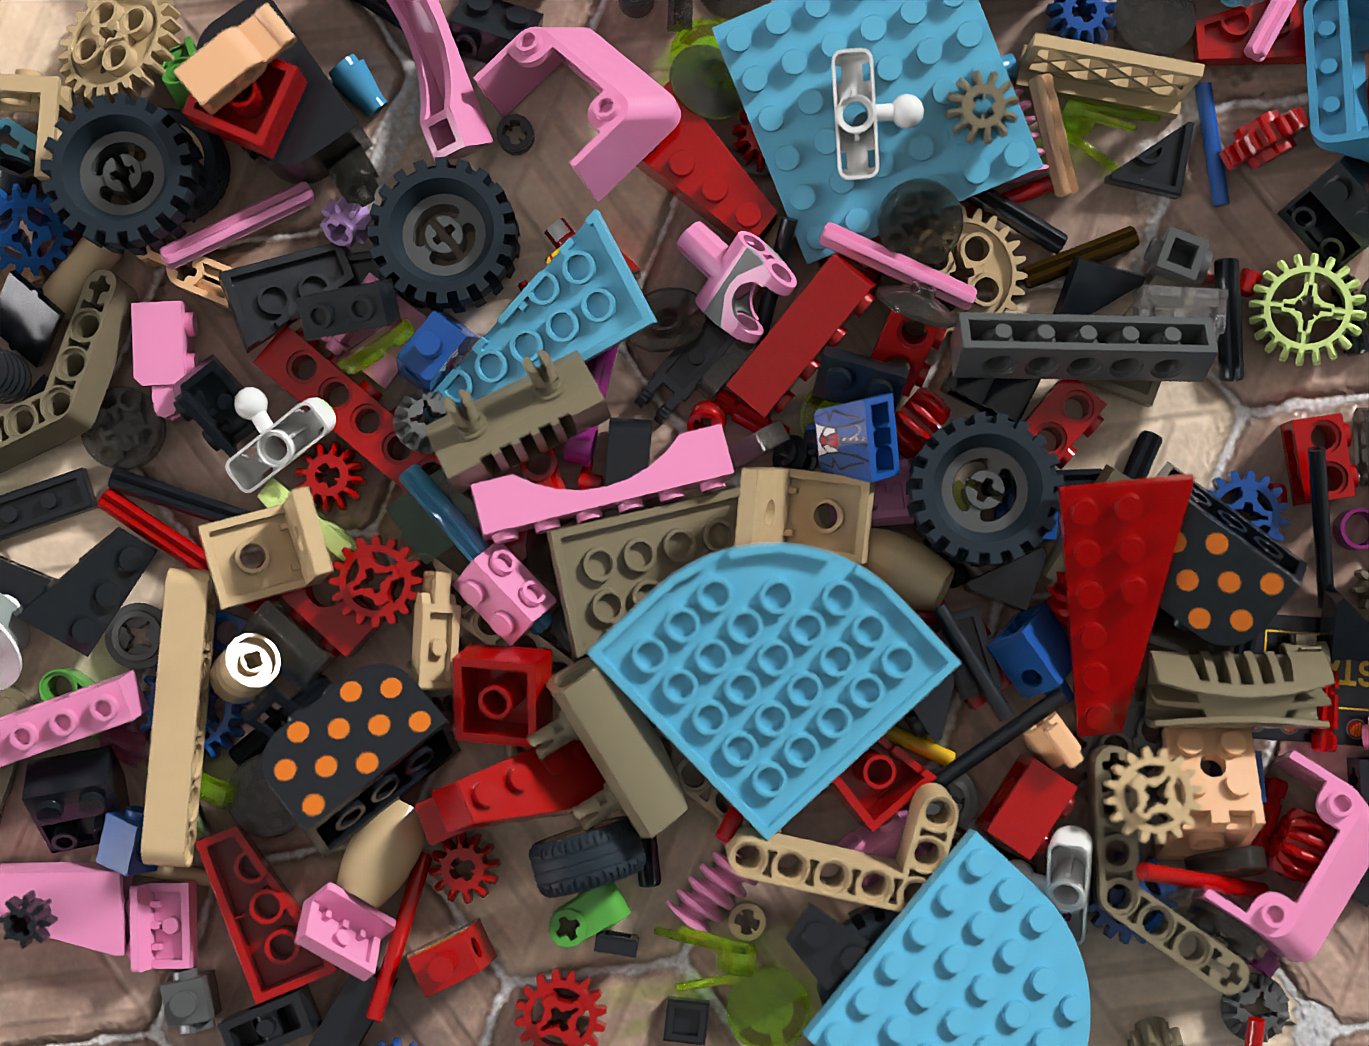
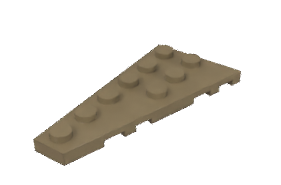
(619, 559)

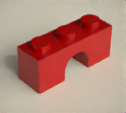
(339, 631)

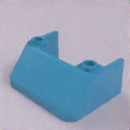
(1337, 75)

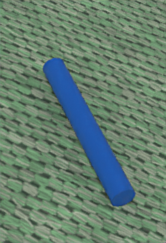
(1212, 144)

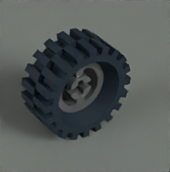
(88, 175)
(480, 208)
(1001, 448)

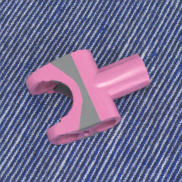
(733, 277)

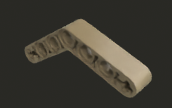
(78, 375)
(1138, 901)

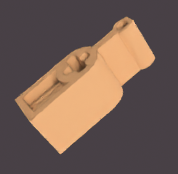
(235, 59)
(201, 284)
(1052, 743)

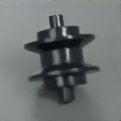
(795, 455)

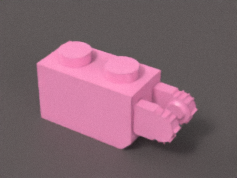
(163, 349)

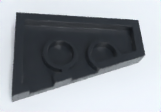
(266, 291)
(90, 594)
(827, 946)

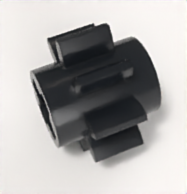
(16, 925)

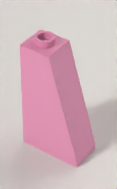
(84, 898)

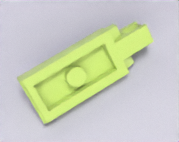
(335, 537)

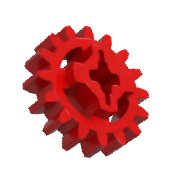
(1265, 139)
(369, 562)
(551, 998)

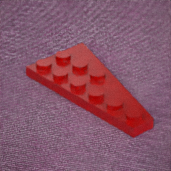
(1115, 569)

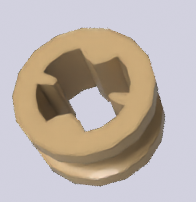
(758, 914)

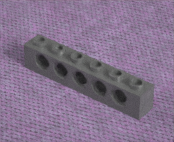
(1082, 347)

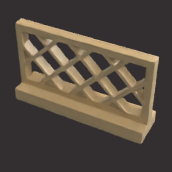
(1109, 74)

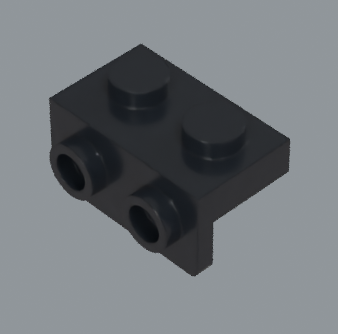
(487, 26)
(854, 377)
(209, 398)

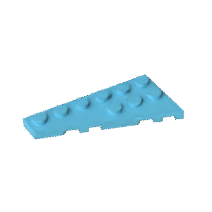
(576, 303)

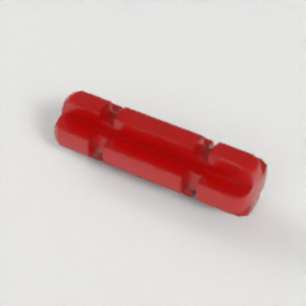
(743, 413)
(1324, 739)
(1275, 790)

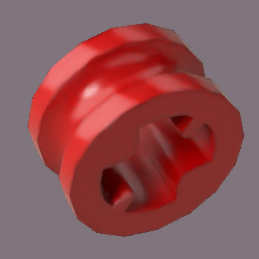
(708, 410)

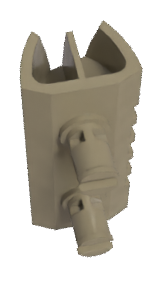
(516, 420)
(1236, 690)
(620, 744)

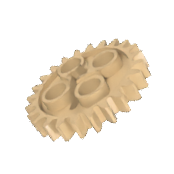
(119, 46)
(995, 265)

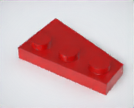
(1223, 37)

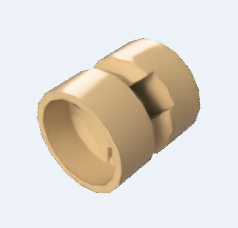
(244, 668)

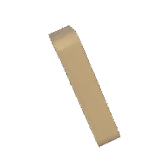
(854, 865)

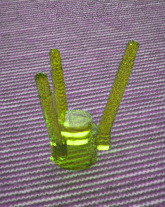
(1080, 118)
(732, 957)

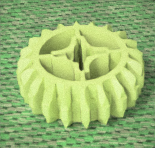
(1287, 309)

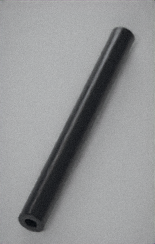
(1320, 520)
(1000, 737)

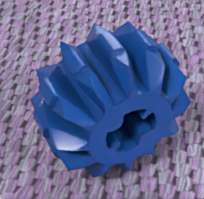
(1073, 27)

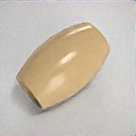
(909, 568)
(382, 854)

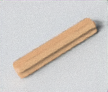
(1053, 135)

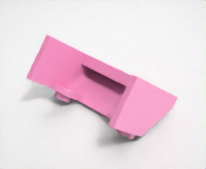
(628, 113)
(1301, 925)

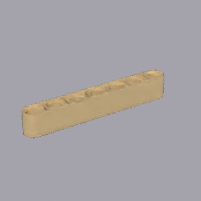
(179, 718)

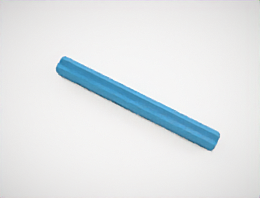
(452, 522)

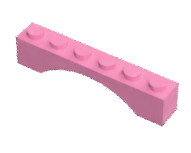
(449, 106)
(516, 505)

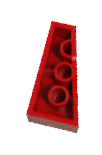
(708, 178)
(803, 333)
(879, 783)
(520, 789)
(259, 915)

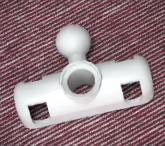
(856, 141)
(296, 428)
(1067, 876)

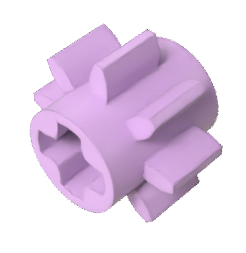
(345, 222)

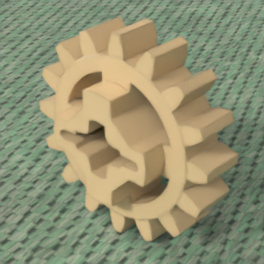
(1169, 806)

